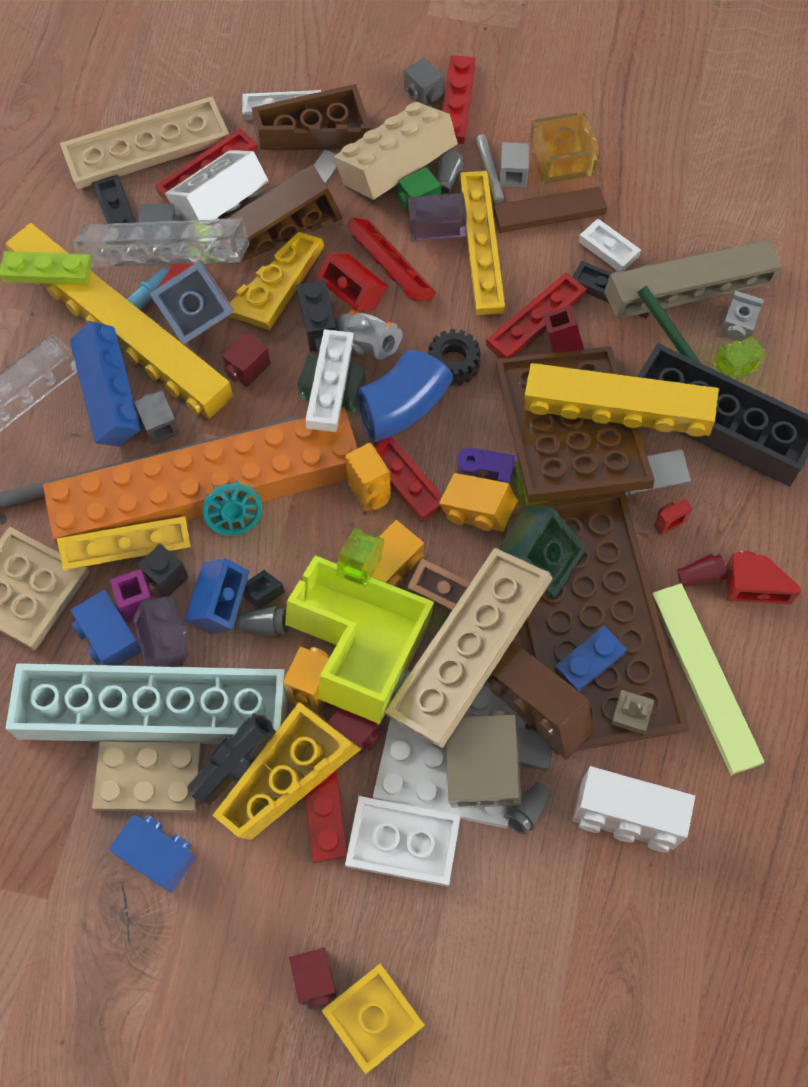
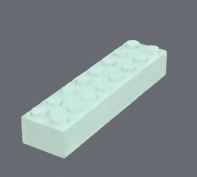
(140, 702)

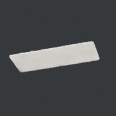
(325, 165)

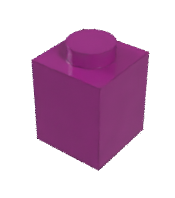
(129, 592)

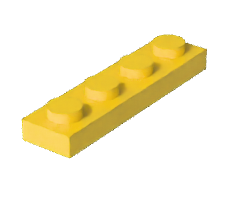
(122, 542)

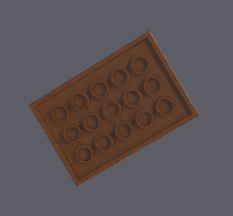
(570, 455)

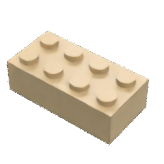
(395, 149)

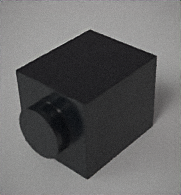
(163, 570)

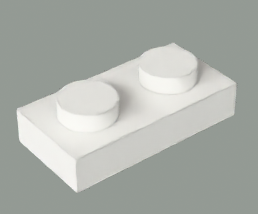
(609, 245)

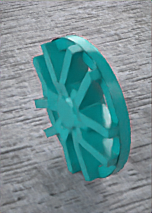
(232, 508)

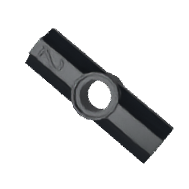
(231, 758)

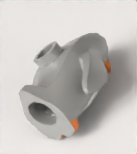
(370, 334)

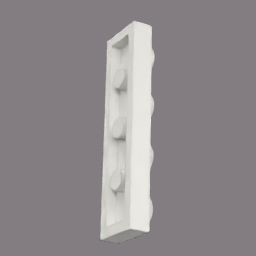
(329, 381)

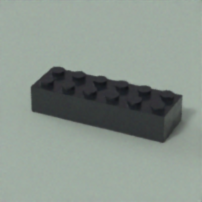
(747, 422)

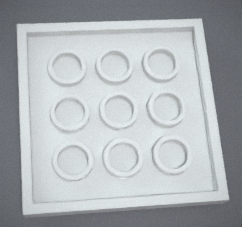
(416, 769)

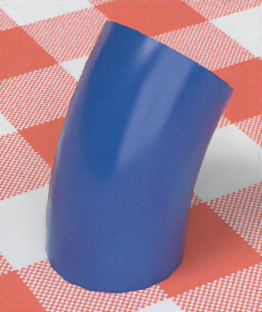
(402, 395)

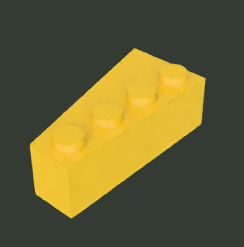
(285, 771)

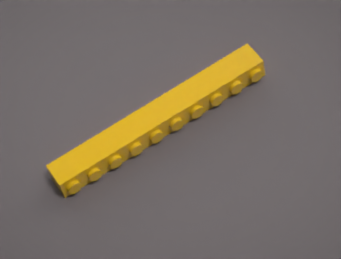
(137, 334)

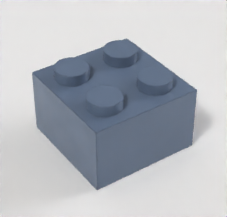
(192, 302)

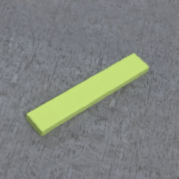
(707, 680)

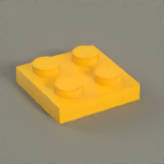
(373, 1018)

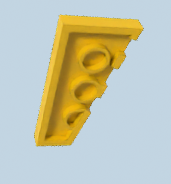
(276, 283)

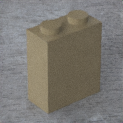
(484, 761)

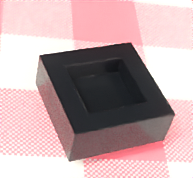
(263, 589)

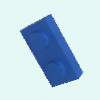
(590, 659)

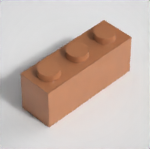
(438, 584)

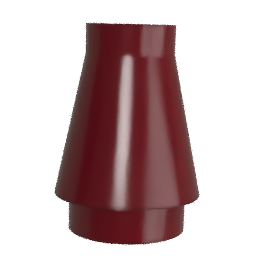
(703, 571)

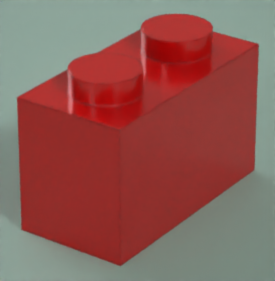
(352, 281)

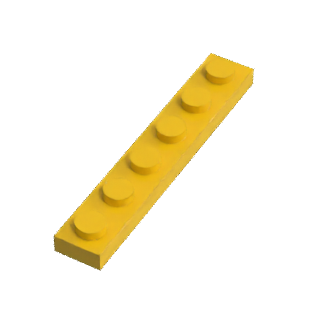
(482, 244)

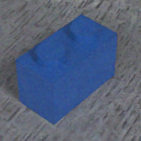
(217, 596)
(105, 630)
(152, 852)

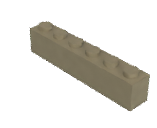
(694, 278)

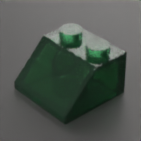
(545, 542)

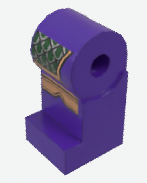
(486, 464)

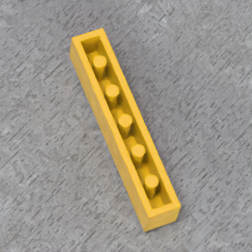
(621, 399)

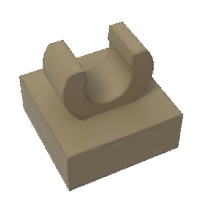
(632, 712)

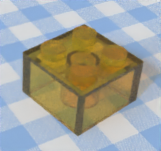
(564, 147)

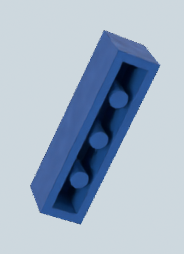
(104, 384)

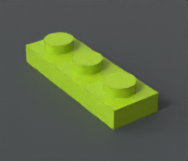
(45, 268)

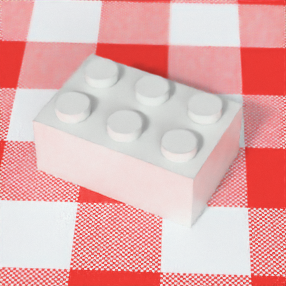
(218, 186)
(633, 809)

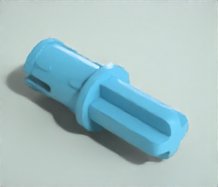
(141, 296)

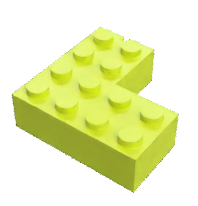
(373, 630)

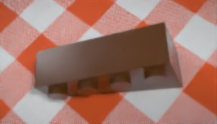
(542, 700)

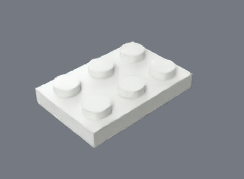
(403, 841)

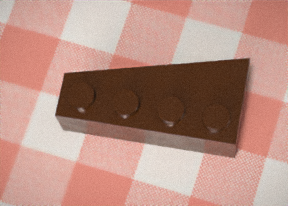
(312, 121)
(286, 210)

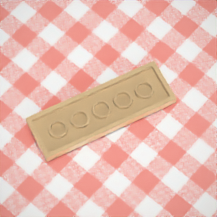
(144, 142)
(468, 647)

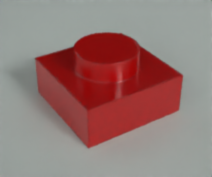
(672, 516)

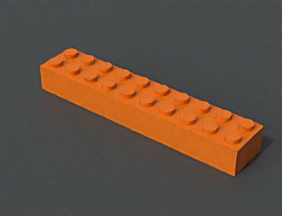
(176, 483)

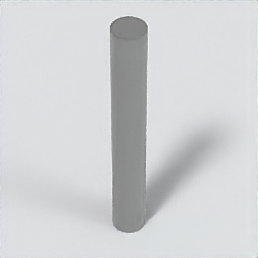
(489, 166)

